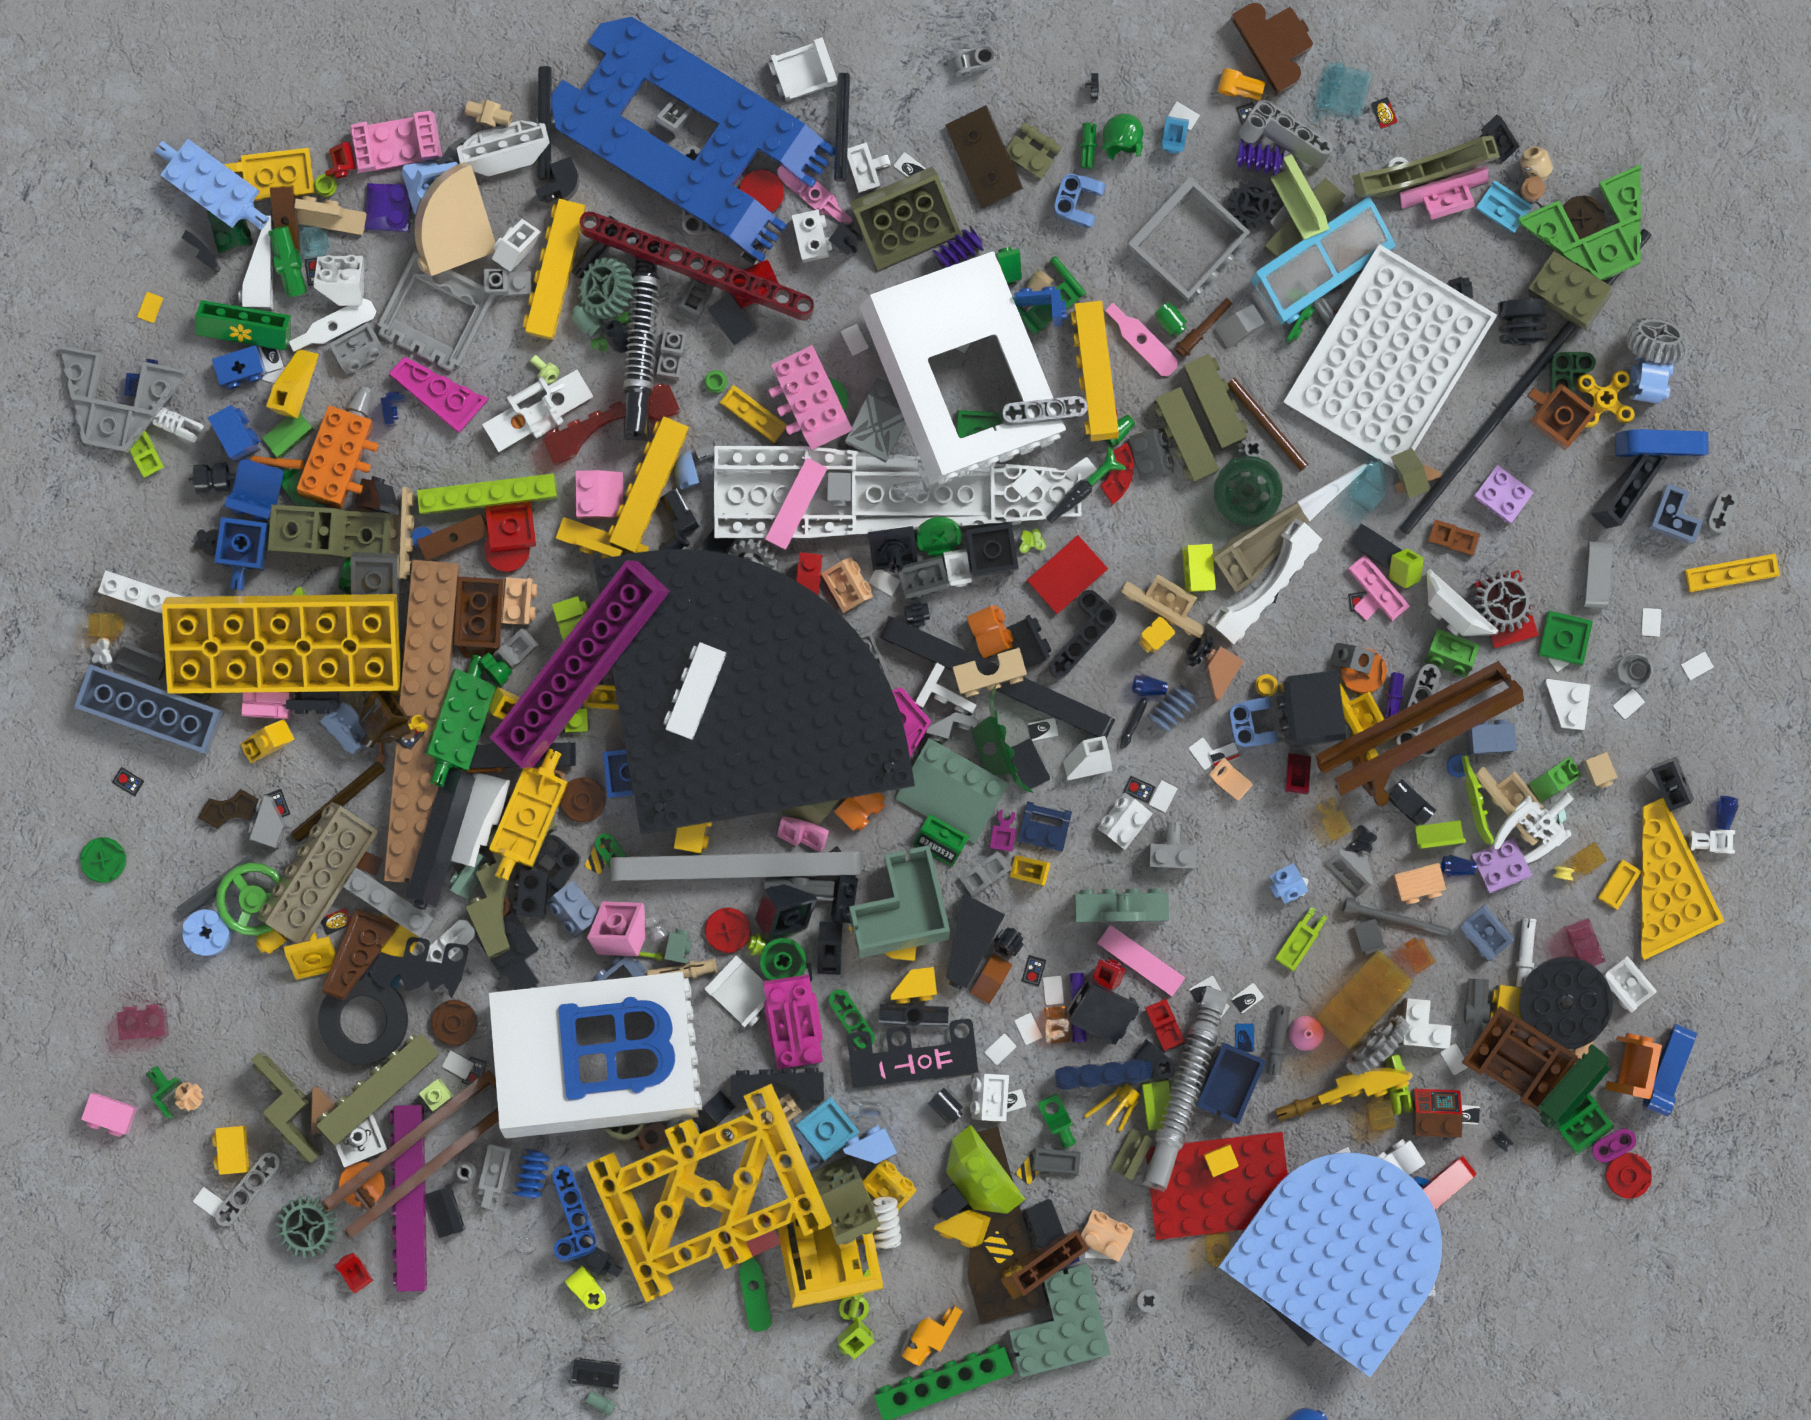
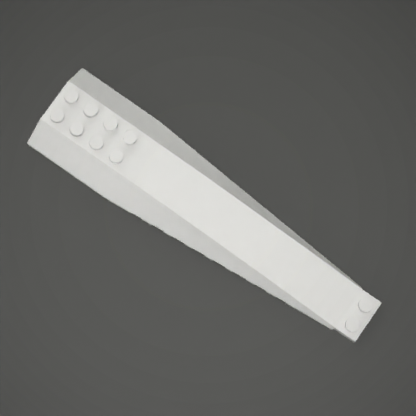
(757, 479)

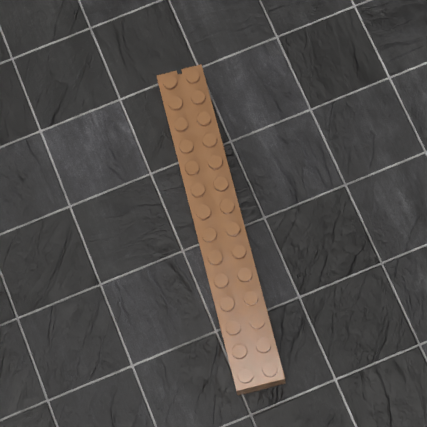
(423, 686)

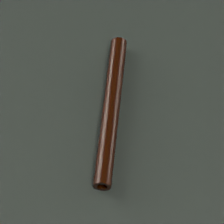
(1267, 424)

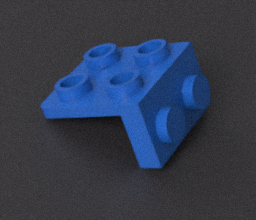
(1047, 296)
(255, 489)

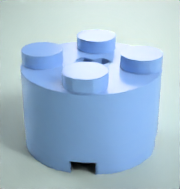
(1649, 381)
(194, 928)

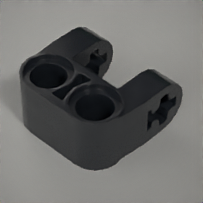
(1411, 803)
(558, 856)

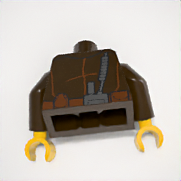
(385, 719)

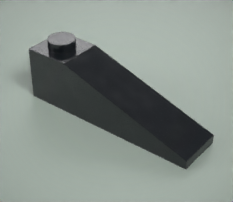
(1627, 490)

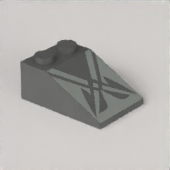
(878, 422)

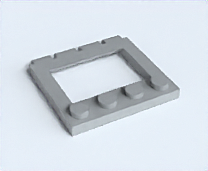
(430, 348)

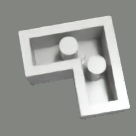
(1421, 1032)

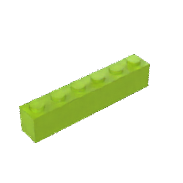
(487, 494)

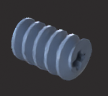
(1173, 708)

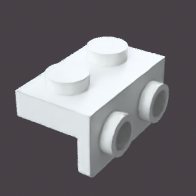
(1124, 820)
(1629, 984)

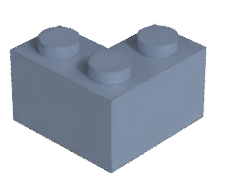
(1670, 520)
(1491, 738)

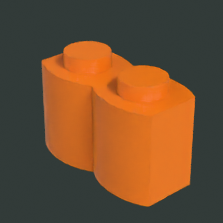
(990, 631)
(857, 810)

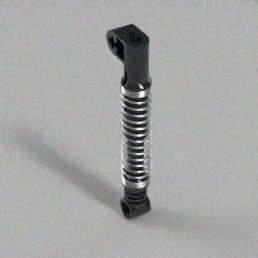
(638, 385)

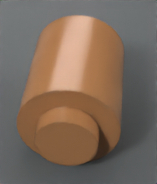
(1532, 189)

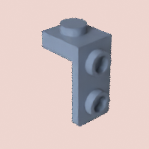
(634, 967)

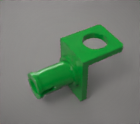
(164, 1088)
(1059, 1121)

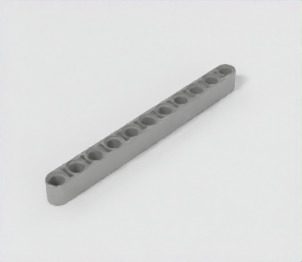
(735, 866)

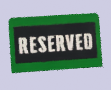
(943, 840)

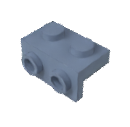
(345, 727)
(572, 909)
(1486, 933)

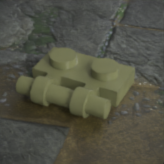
(1029, 157)

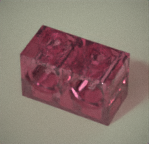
(1584, 941)
(143, 1028)

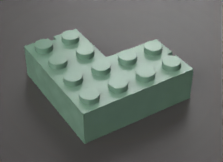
(913, 913)
(1071, 1335)

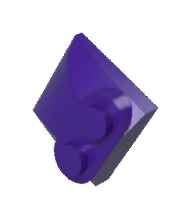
(387, 207)

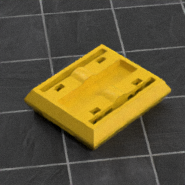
(827, 1265)

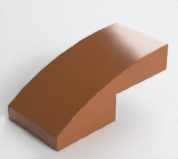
(1454, 538)

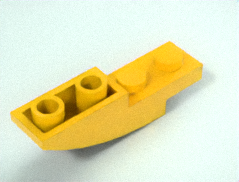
(1373, 1081)

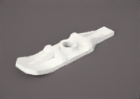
(346, 320)
(461, 933)

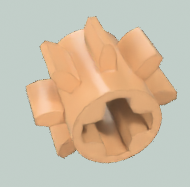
(188, 1096)

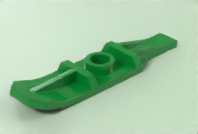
(755, 1300)

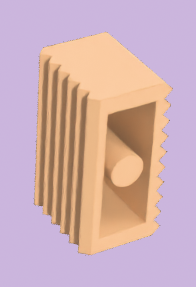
(1419, 882)

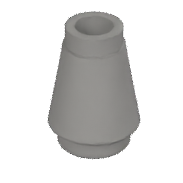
(361, 402)

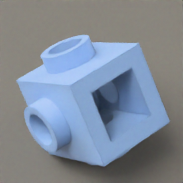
(1288, 883)

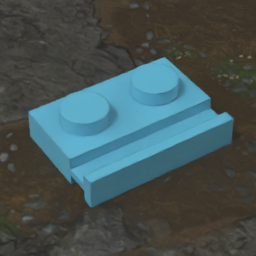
(1503, 206)

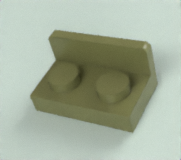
(1132, 1154)

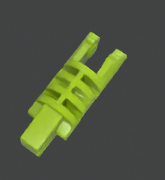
(1395, 1063)

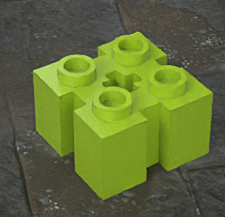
(569, 613)

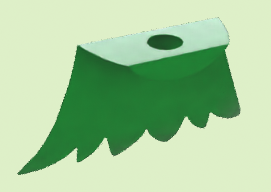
(991, 731)

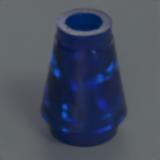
(1148, 686)
(1726, 811)
(1457, 866)

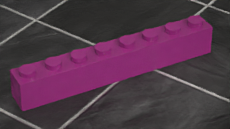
(411, 1209)

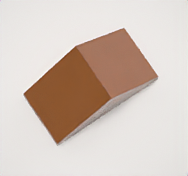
(991, 978)

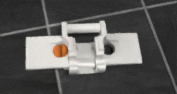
(541, 417)

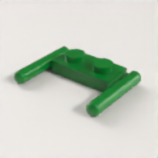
(1041, 315)

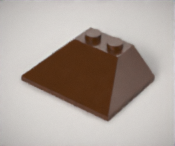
(1519, 1057)

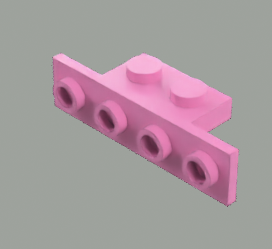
(1446, 195)

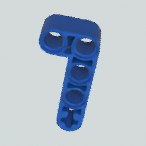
(1661, 442)
(1670, 1070)
(571, 1211)

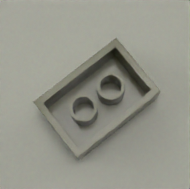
(1570, 291)

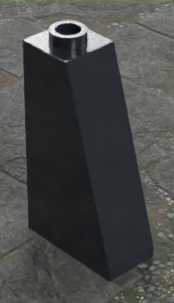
(972, 937)

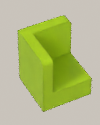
(1406, 568)

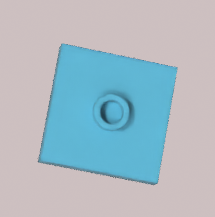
(827, 1128)

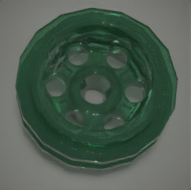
(1264, 508)

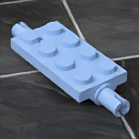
(211, 184)

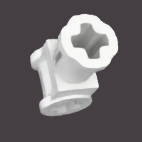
(1716, 841)

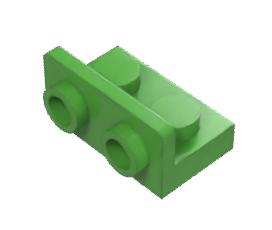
(1452, 653)

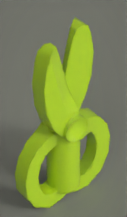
(854, 1304)

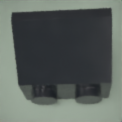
(784, 910)

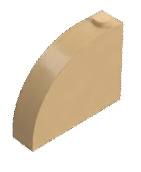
(452, 222)

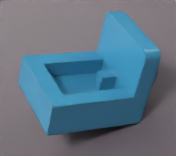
(1174, 134)

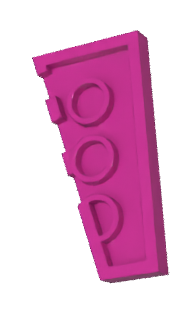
(446, 399)

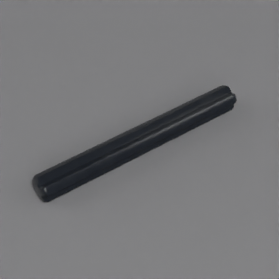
(545, 117)
(842, 120)

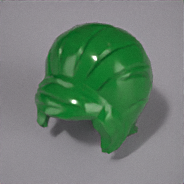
(1123, 133)

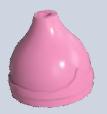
(1306, 1033)

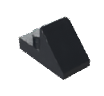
(1502, 135)

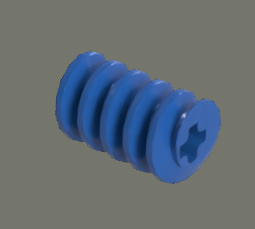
(532, 1174)

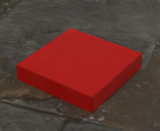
(510, 526)

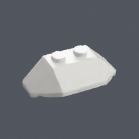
(504, 147)
(1455, 610)

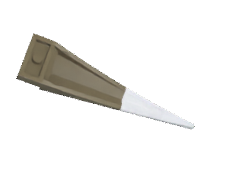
(1255, 548)

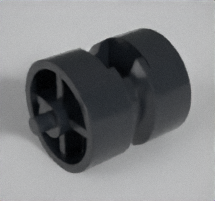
(207, 478)

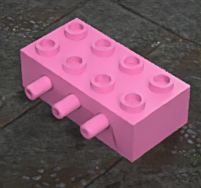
(810, 398)

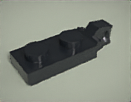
(597, 1261)

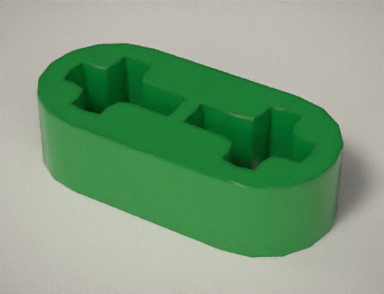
(614, 846)

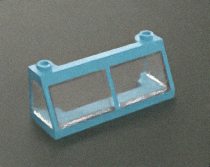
(1322, 261)

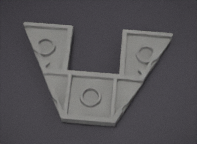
(112, 423)

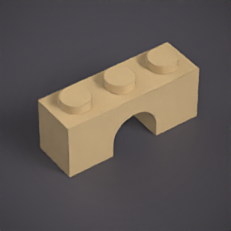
(971, 680)

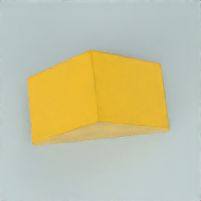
(1030, 870)

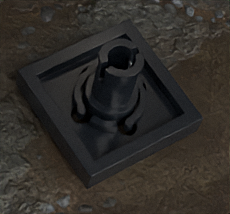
(894, 552)

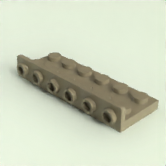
(317, 874)

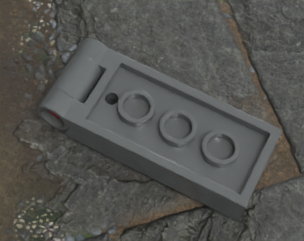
(375, 574)

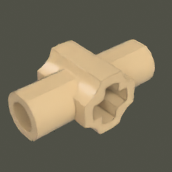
(488, 113)

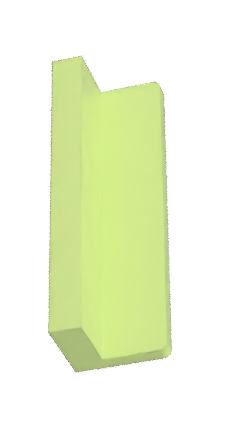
(1299, 200)

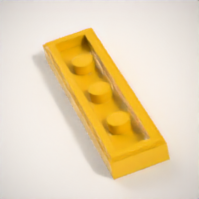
(1732, 572)

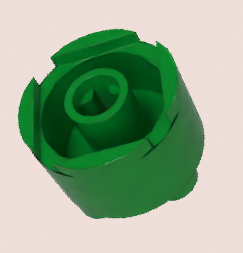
(784, 947)

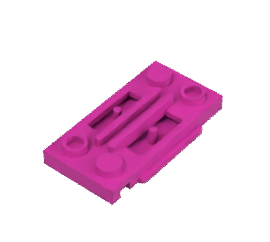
(793, 1021)

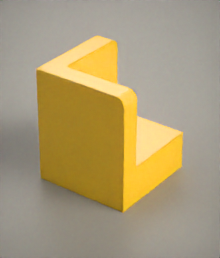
(1221, 1160)

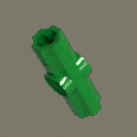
(287, 261)

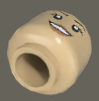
(1536, 163)

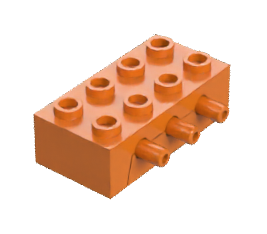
(336, 458)

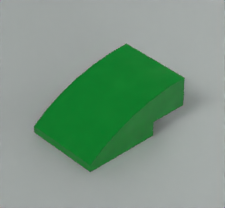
(1585, 1126)

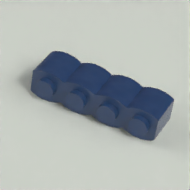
(1099, 1074)

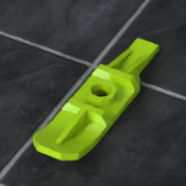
(1476, 802)

